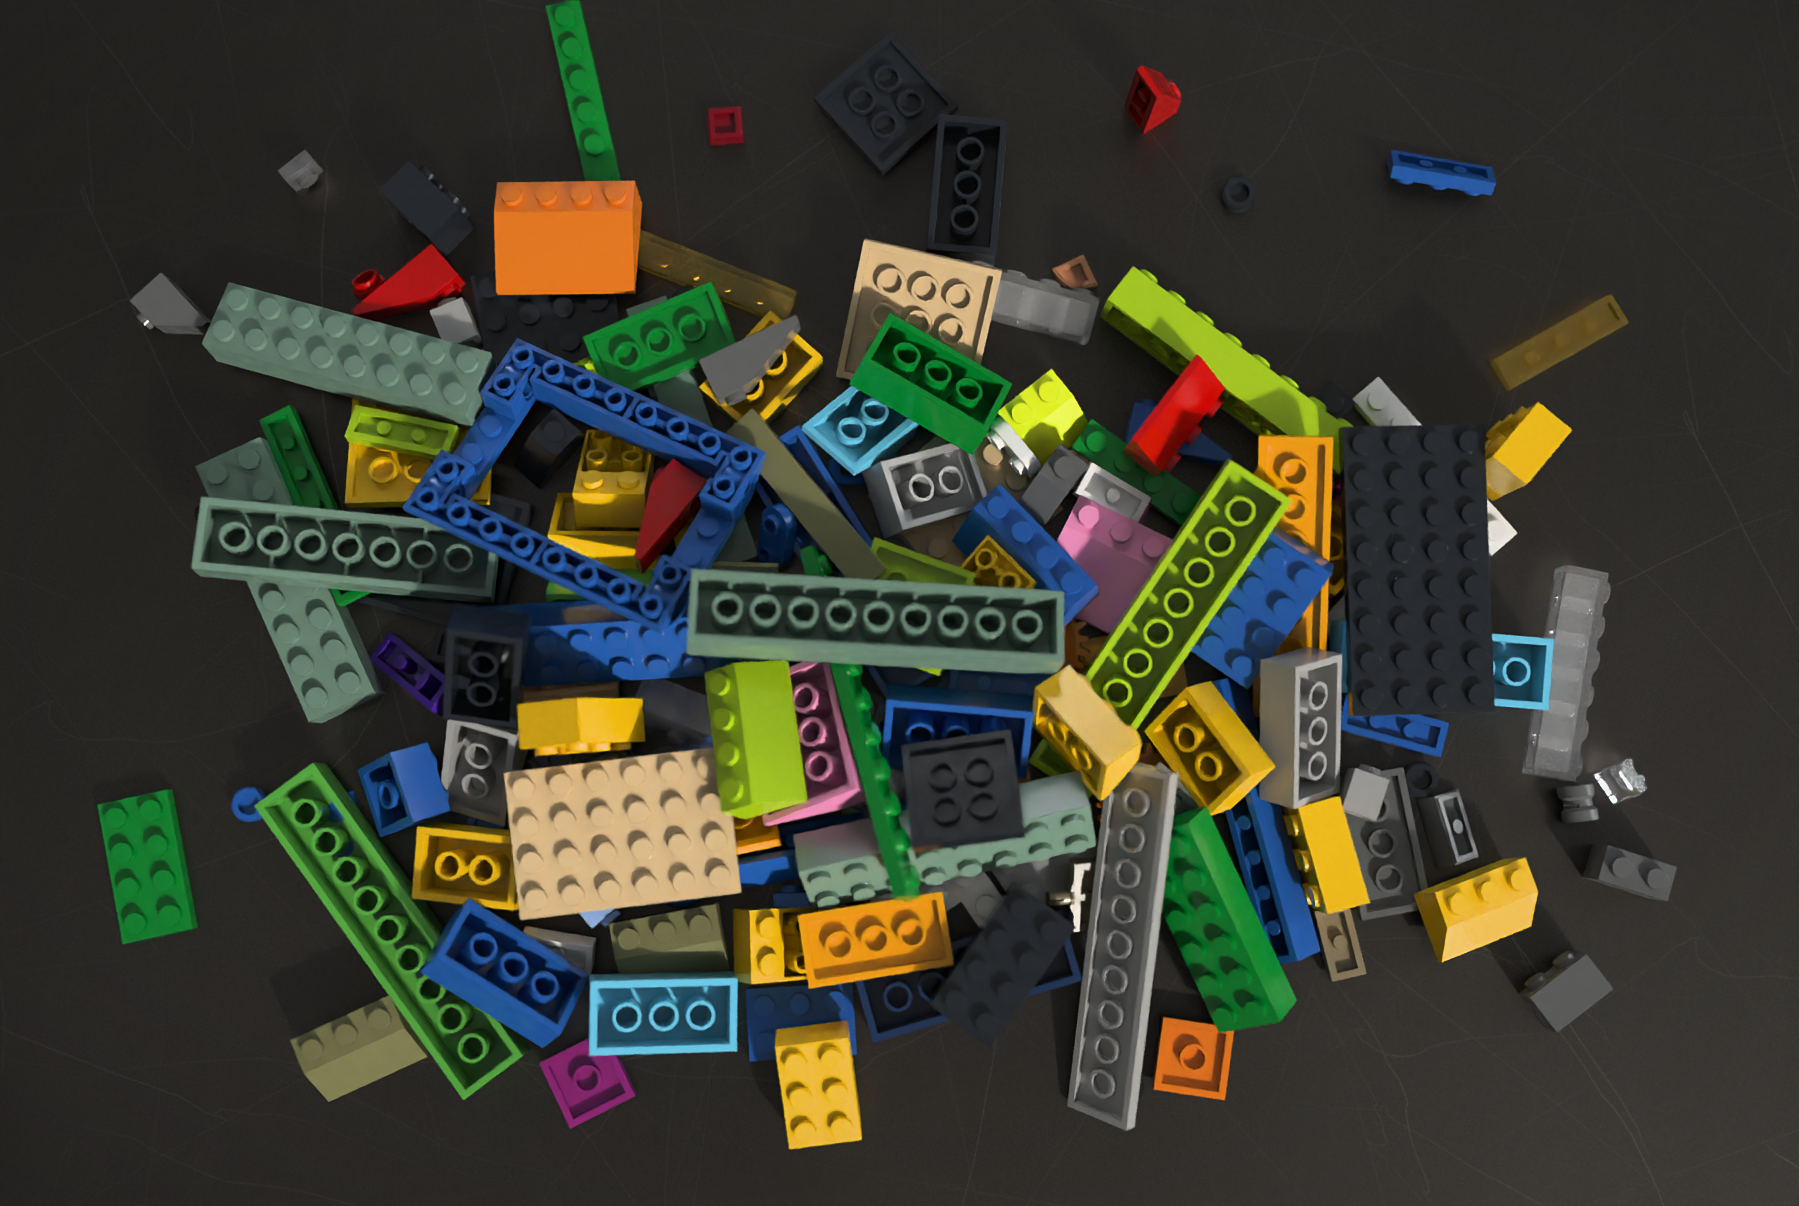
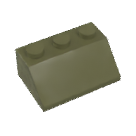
(672, 941)
(358, 1049)

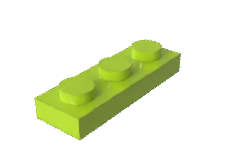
(401, 433)

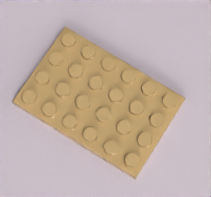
(620, 834)

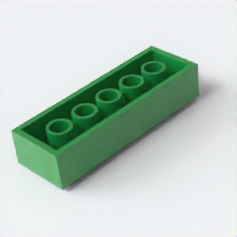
(1220, 929)

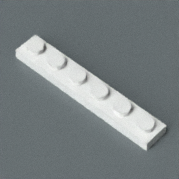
(1383, 408)

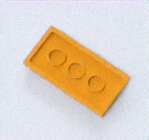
(875, 940)

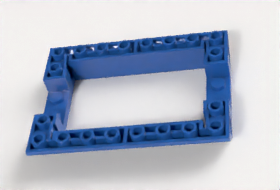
(537, 375)

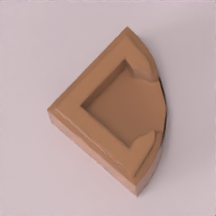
(1075, 274)

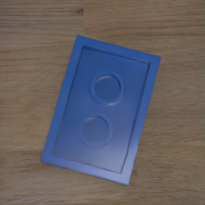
(791, 1007)

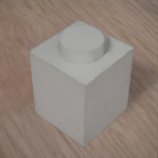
(456, 322)
(1363, 792)

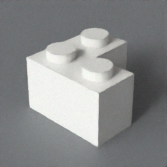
(974, 892)

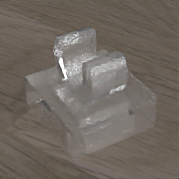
(1621, 781)

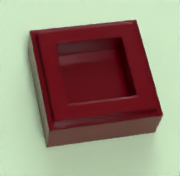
(725, 125)

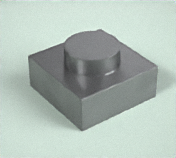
(301, 171)

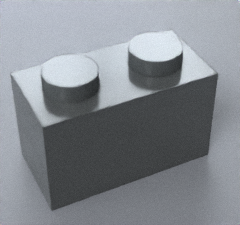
(1630, 872)
(1564, 990)

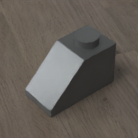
(169, 308)
(1052, 484)

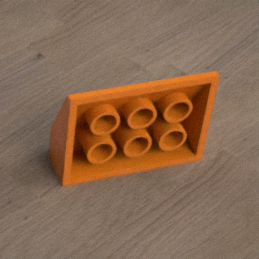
(566, 237)

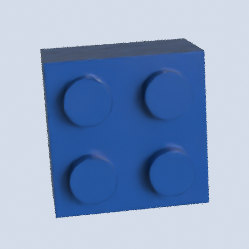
(404, 789)

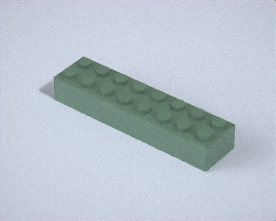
(349, 356)
(339, 551)
(305, 623)
(847, 865)

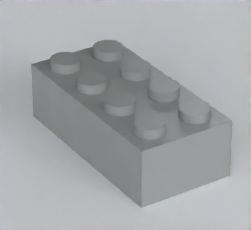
(1301, 725)

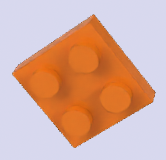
(1192, 1058)

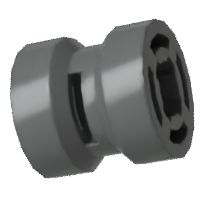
(1574, 795)

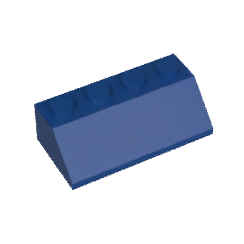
(1029, 546)

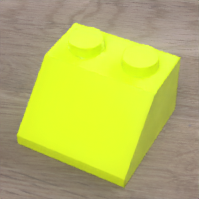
(1045, 416)

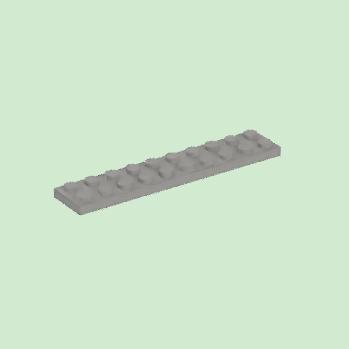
(1122, 945)

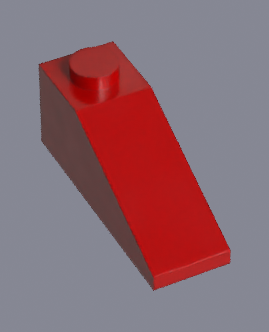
(1151, 99)
(413, 288)
(669, 507)

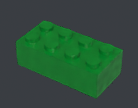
(931, 384)

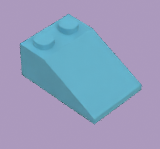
(859, 430)

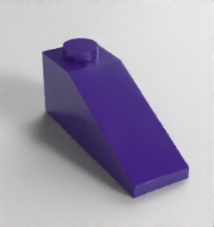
(411, 671)

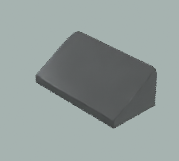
(1447, 828)

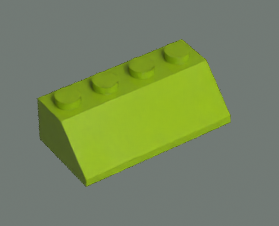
(755, 738)

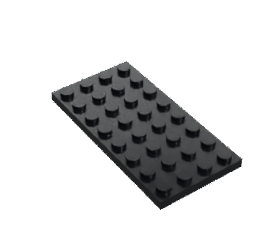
(1416, 569)

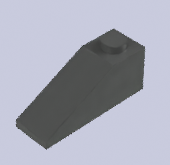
(743, 364)

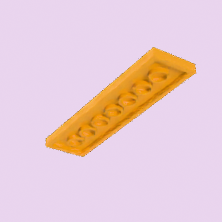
(1302, 471)

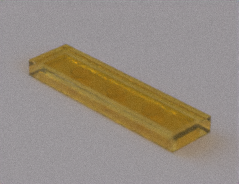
(1559, 342)

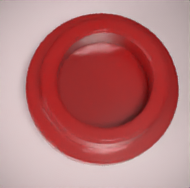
(366, 283)

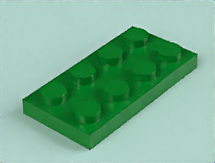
(661, 339)
(147, 866)

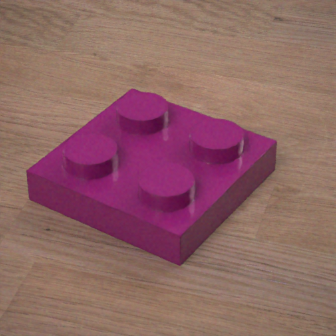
(586, 1083)

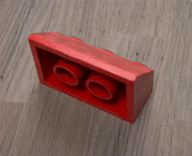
(1176, 418)

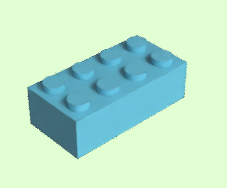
(662, 1013)

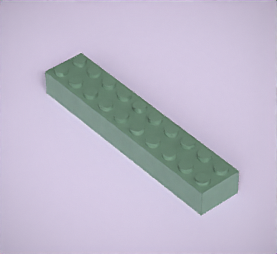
(875, 622)

